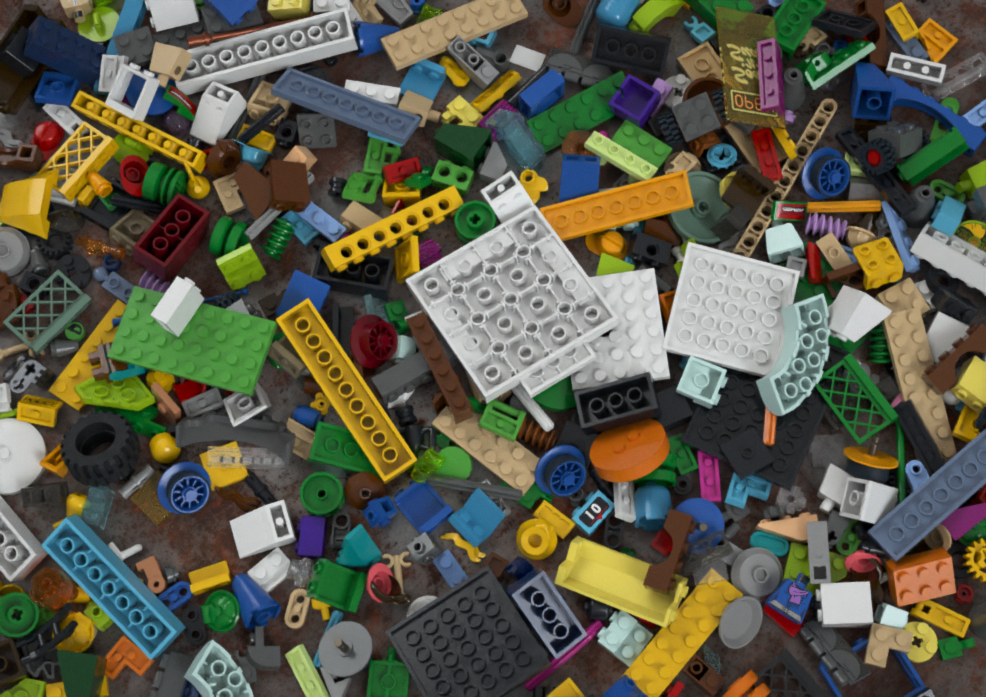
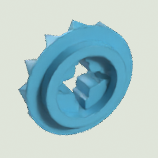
(717, 150)

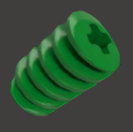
(278, 238)
(880, 347)

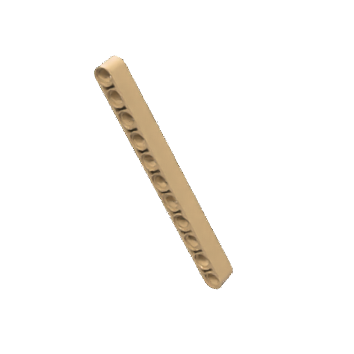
(789, 176)

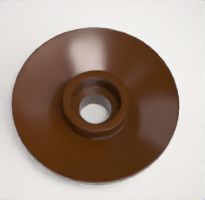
(360, 482)

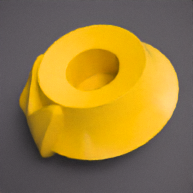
(536, 538)
(82, 636)

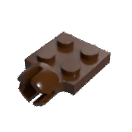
(8, 300)

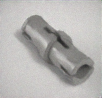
(136, 481)

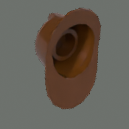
(564, 12)

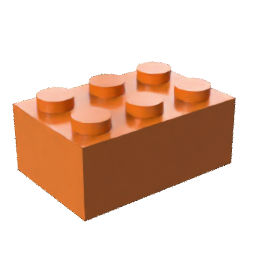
(920, 577)

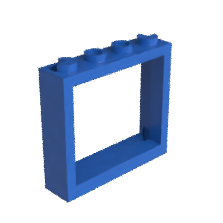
(901, 658)

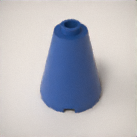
(369, 36)
(254, 602)

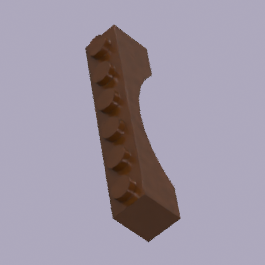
(440, 367)

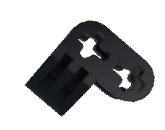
(23, 374)

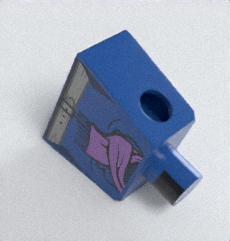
(791, 598)

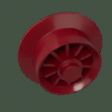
(373, 341)

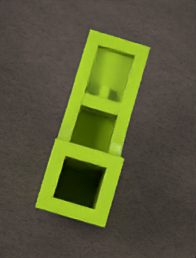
(653, 12)

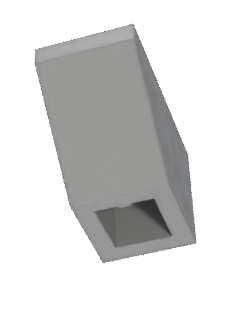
(494, 165)

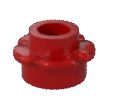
(968, 594)

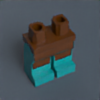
(110, 368)

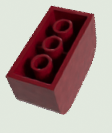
(172, 238)

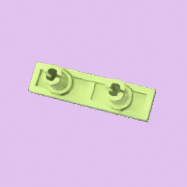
(620, 157)

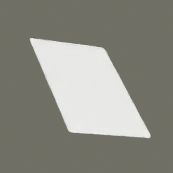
(527, 58)

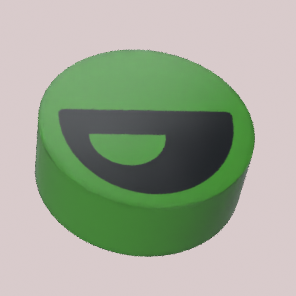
(75, 331)

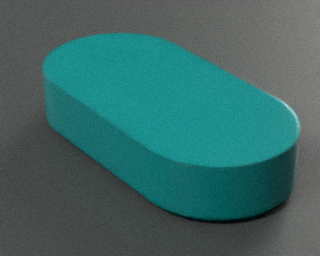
(777, 545)

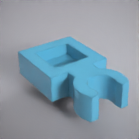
(699, 32)

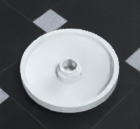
(20, 455)

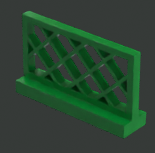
(869, 389)

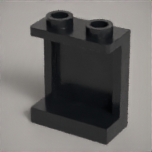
(98, 212)

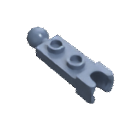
(114, 284)

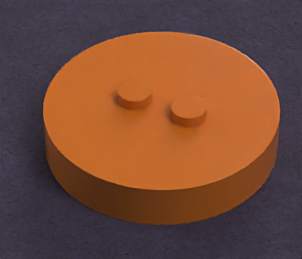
(629, 451)

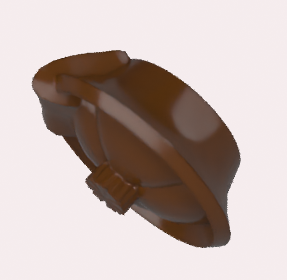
(223, 158)

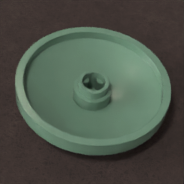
(708, 208)

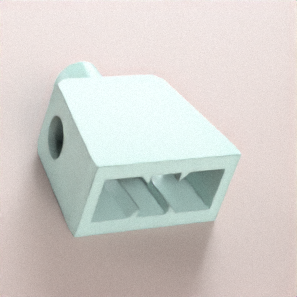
(783, 241)

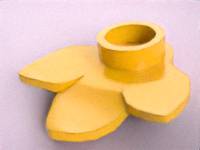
(535, 186)

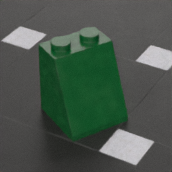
(462, 144)
(81, 673)

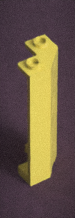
(618, 581)

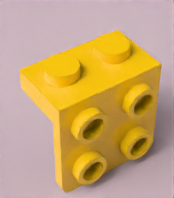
(878, 262)

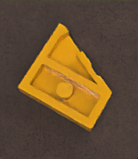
(936, 40)

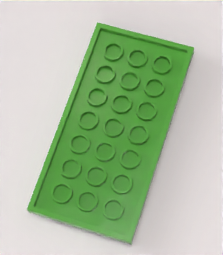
(213, 349)

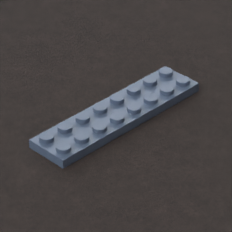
(346, 106)
(933, 500)

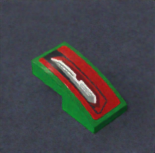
(185, 105)
(789, 210)

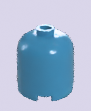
(617, 11)
(651, 506)

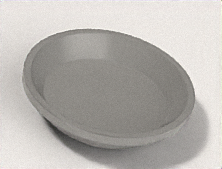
(13, 251)
(756, 573)
(740, 622)

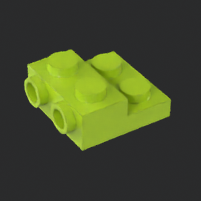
(241, 267)

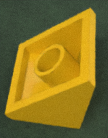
(397, 190)

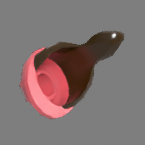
(866, 568)
(383, 586)

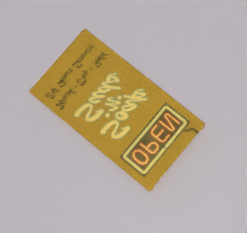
(739, 65)

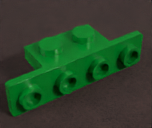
(140, 420)

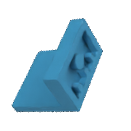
(424, 79)
(477, 518)

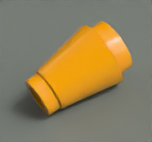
(99, 184)

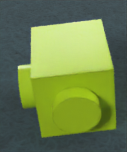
(96, 614)

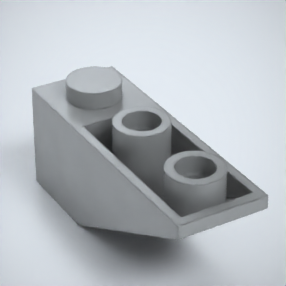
(473, 64)
(818, 552)

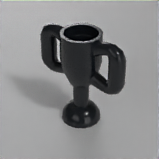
(415, 438)

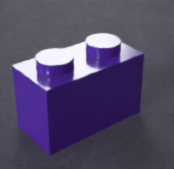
(312, 537)

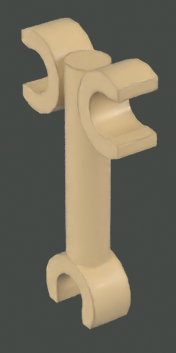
(19, 348)
(396, 562)

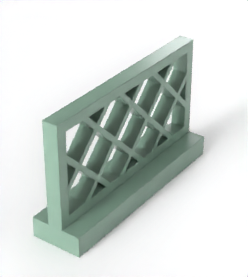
(56, 326)

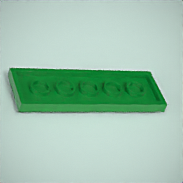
(576, 113)

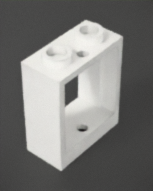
(120, 87)

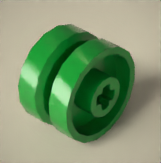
(474, 220)
(227, 236)
(662, 475)
(319, 484)
(26, 614)

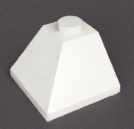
(243, 407)

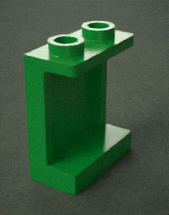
(336, 585)

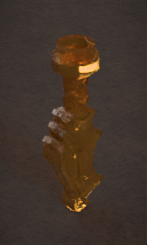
(97, 247)

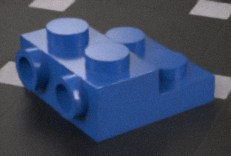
(57, 89)

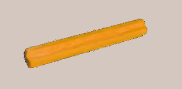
(844, 206)

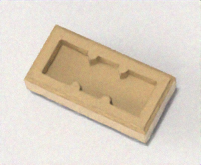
(833, 251)

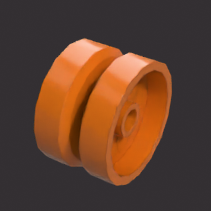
(742, 687)

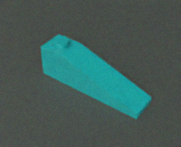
(358, 550)

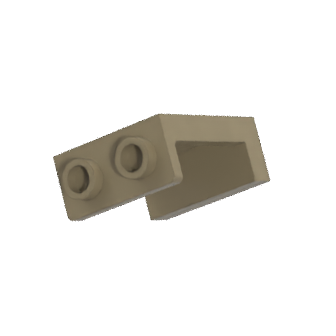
(286, 357)

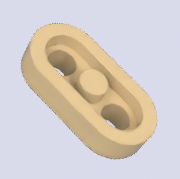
(297, 609)

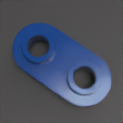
(174, 596)

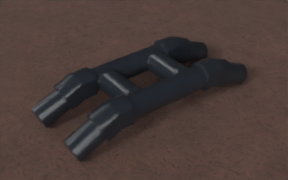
(39, 635)

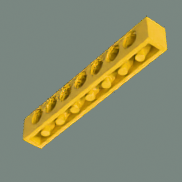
(140, 132)
(332, 253)

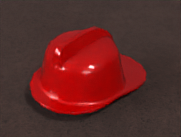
(48, 138)
(132, 174)

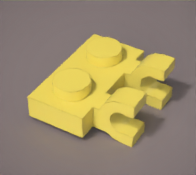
(462, 111)

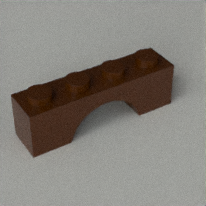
(874, 10)
(24, 157)
(942, 374)
(661, 576)

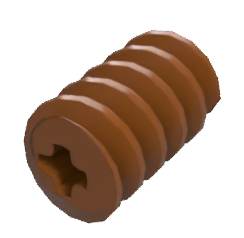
(537, 435)

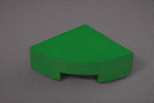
(107, 201)

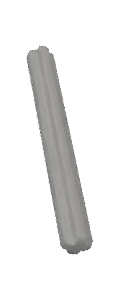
(268, 216)

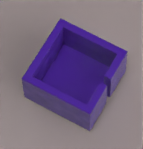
(637, 102)

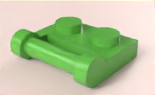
(357, 185)
(499, 423)

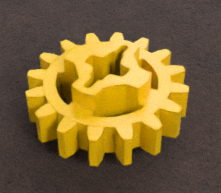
(975, 559)

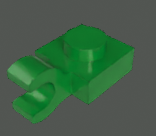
(420, 180)
(395, 313)
(951, 647)

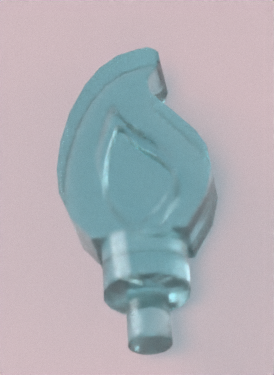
(711, 658)

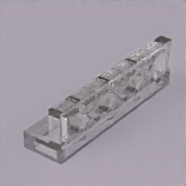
(959, 80)
(243, 458)

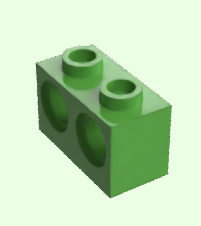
(455, 172)

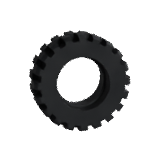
(110, 464)

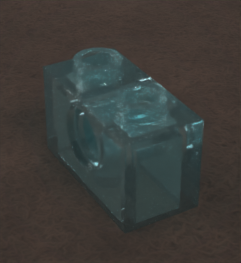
(97, 507)

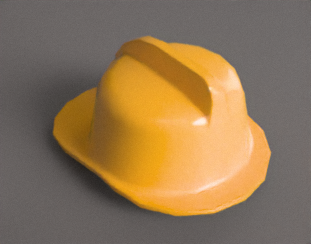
(608, 243)

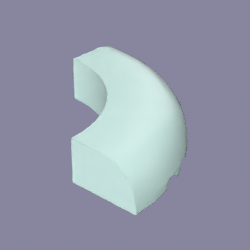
(801, 357)
(217, 674)

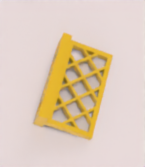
(99, 156)

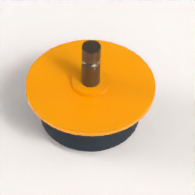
(869, 462)

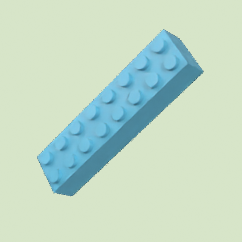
(113, 586)

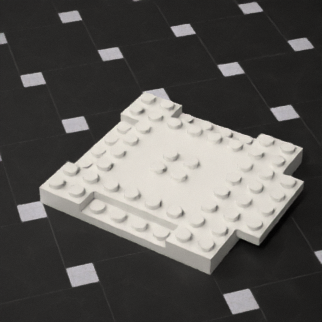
(514, 307)

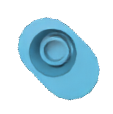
(252, 155)

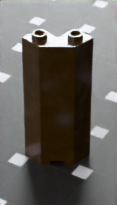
(13, 87)

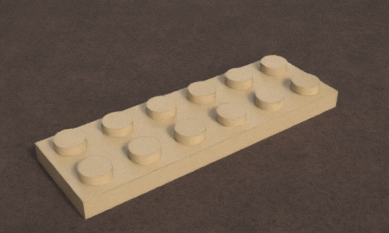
(502, 457)

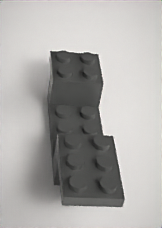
(140, 43)

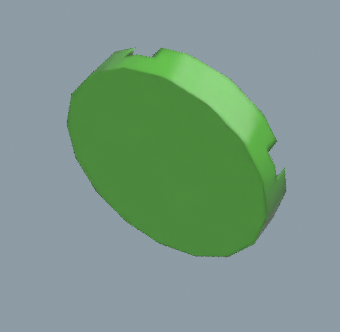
(457, 464)

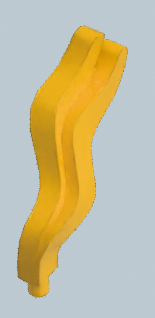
(473, 553)

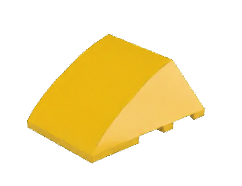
(27, 203)

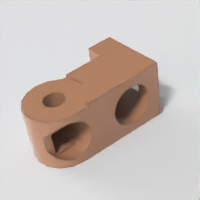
(154, 573)

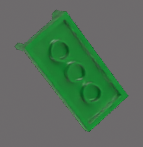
(794, 21)
(824, 68)
(338, 448)

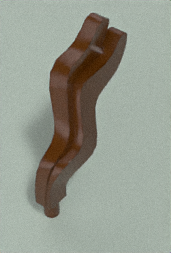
(243, 503)

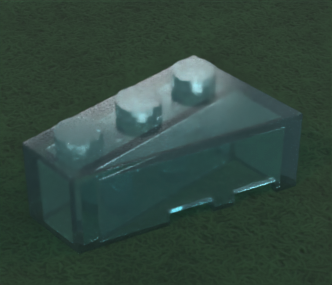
(518, 138)

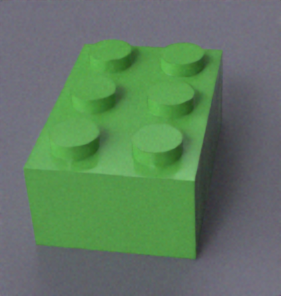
(642, 144)

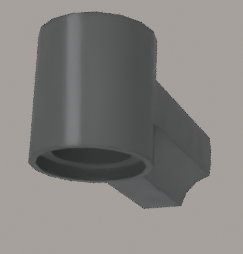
(494, 56)

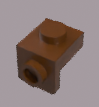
(496, 564)

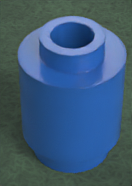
(307, 416)

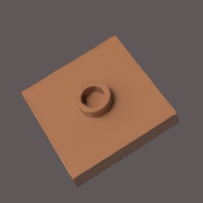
(166, 404)

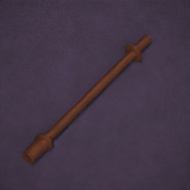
(207, 38)

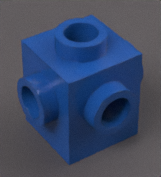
(380, 512)

